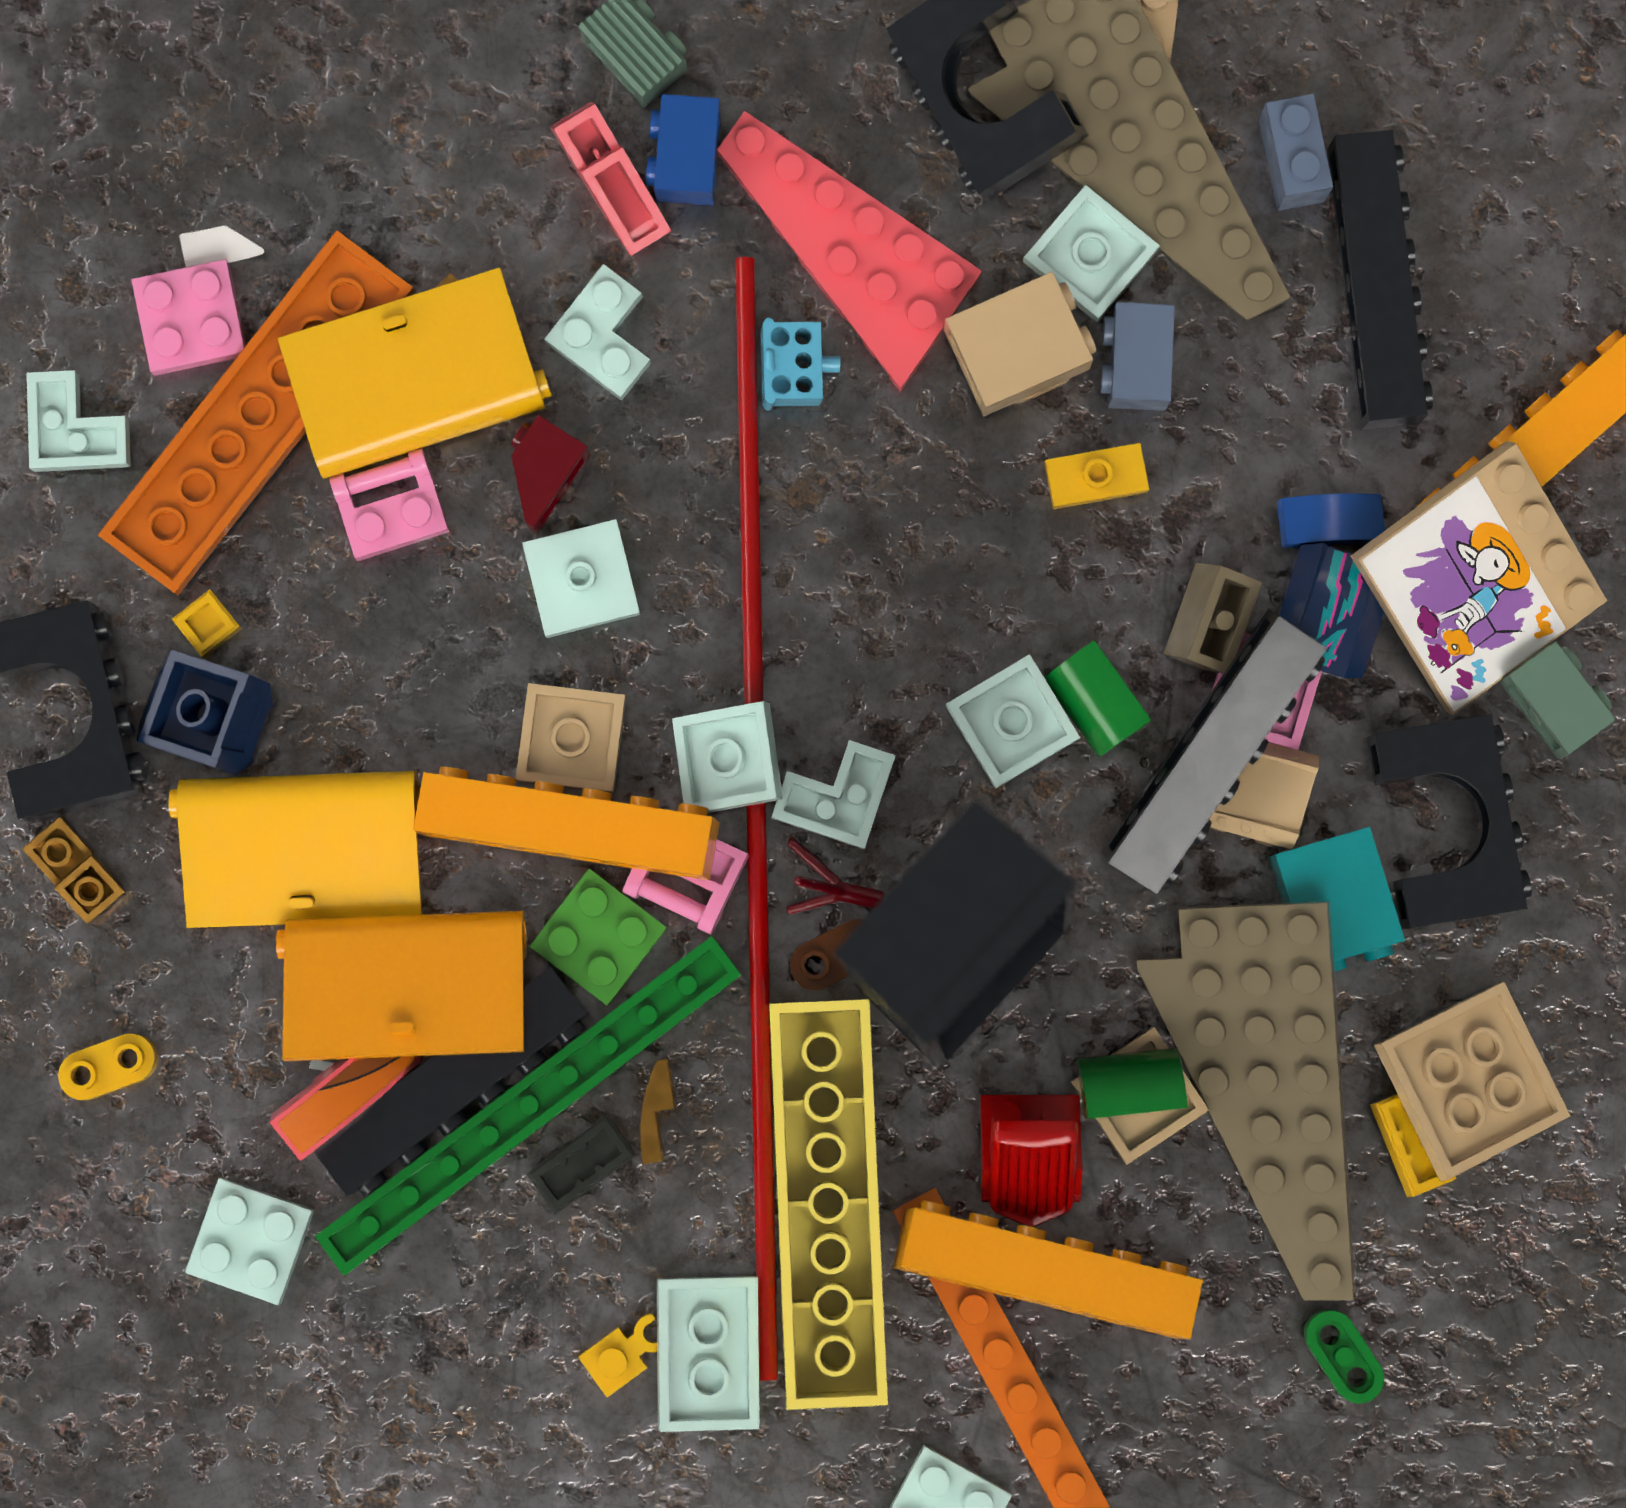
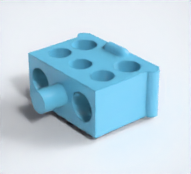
(779, 364)

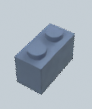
(1295, 152)
(1139, 356)

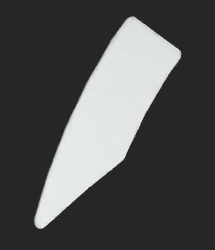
(216, 245)

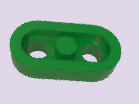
(1342, 1355)

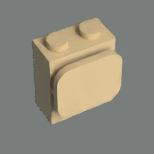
(1020, 343)

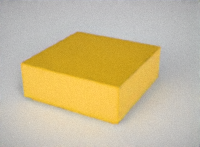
(207, 623)

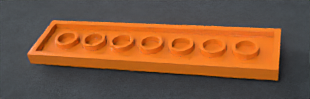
(240, 426)

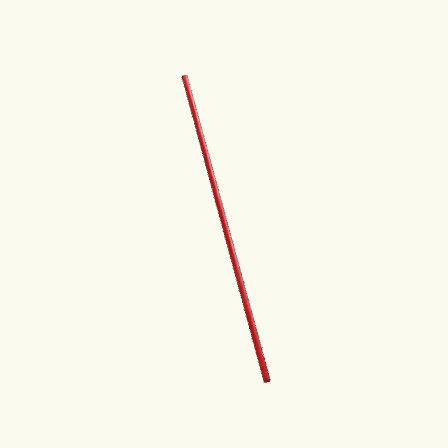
(756, 824)

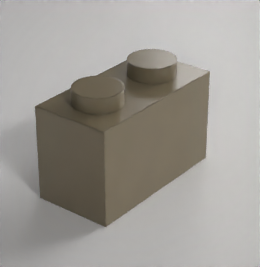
(1212, 617)

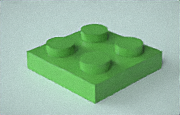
(598, 937)

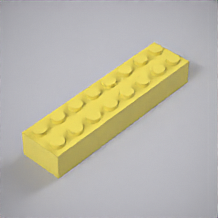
(828, 1204)

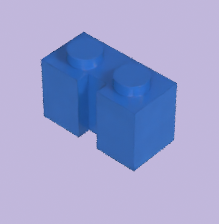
(685, 149)

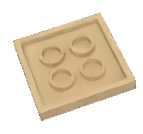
(1472, 1081)

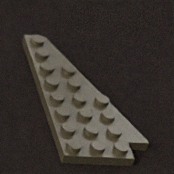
(1143, 139)
(1262, 1045)

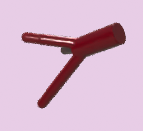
(836, 888)

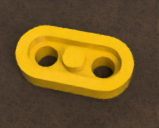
(107, 1068)

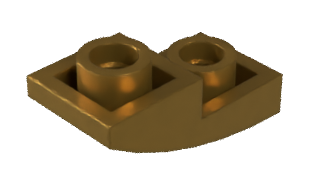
(74, 869)

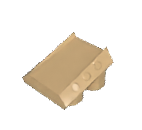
(1270, 797)

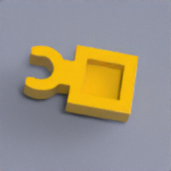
(617, 1357)

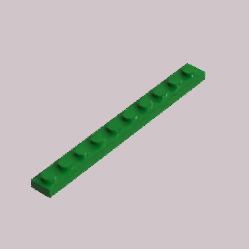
(527, 1106)

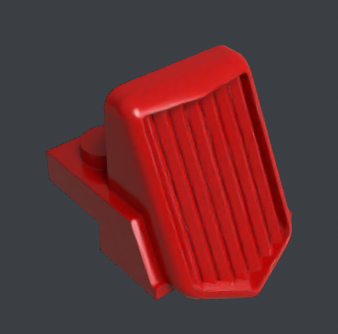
(1030, 1155)

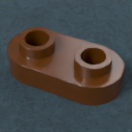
(823, 947)

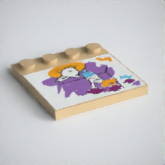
(1479, 577)

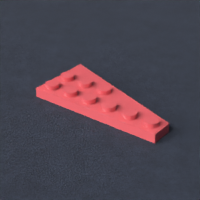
(866, 258)

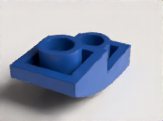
(1330, 519)

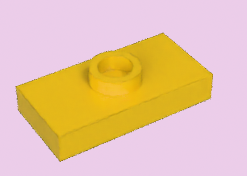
(1096, 476)
(1405, 1147)

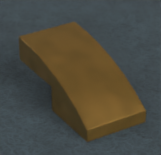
(658, 1097)

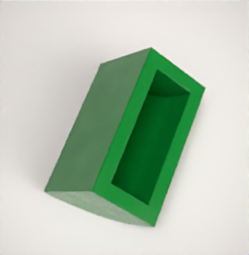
(1097, 699)
(1132, 1083)

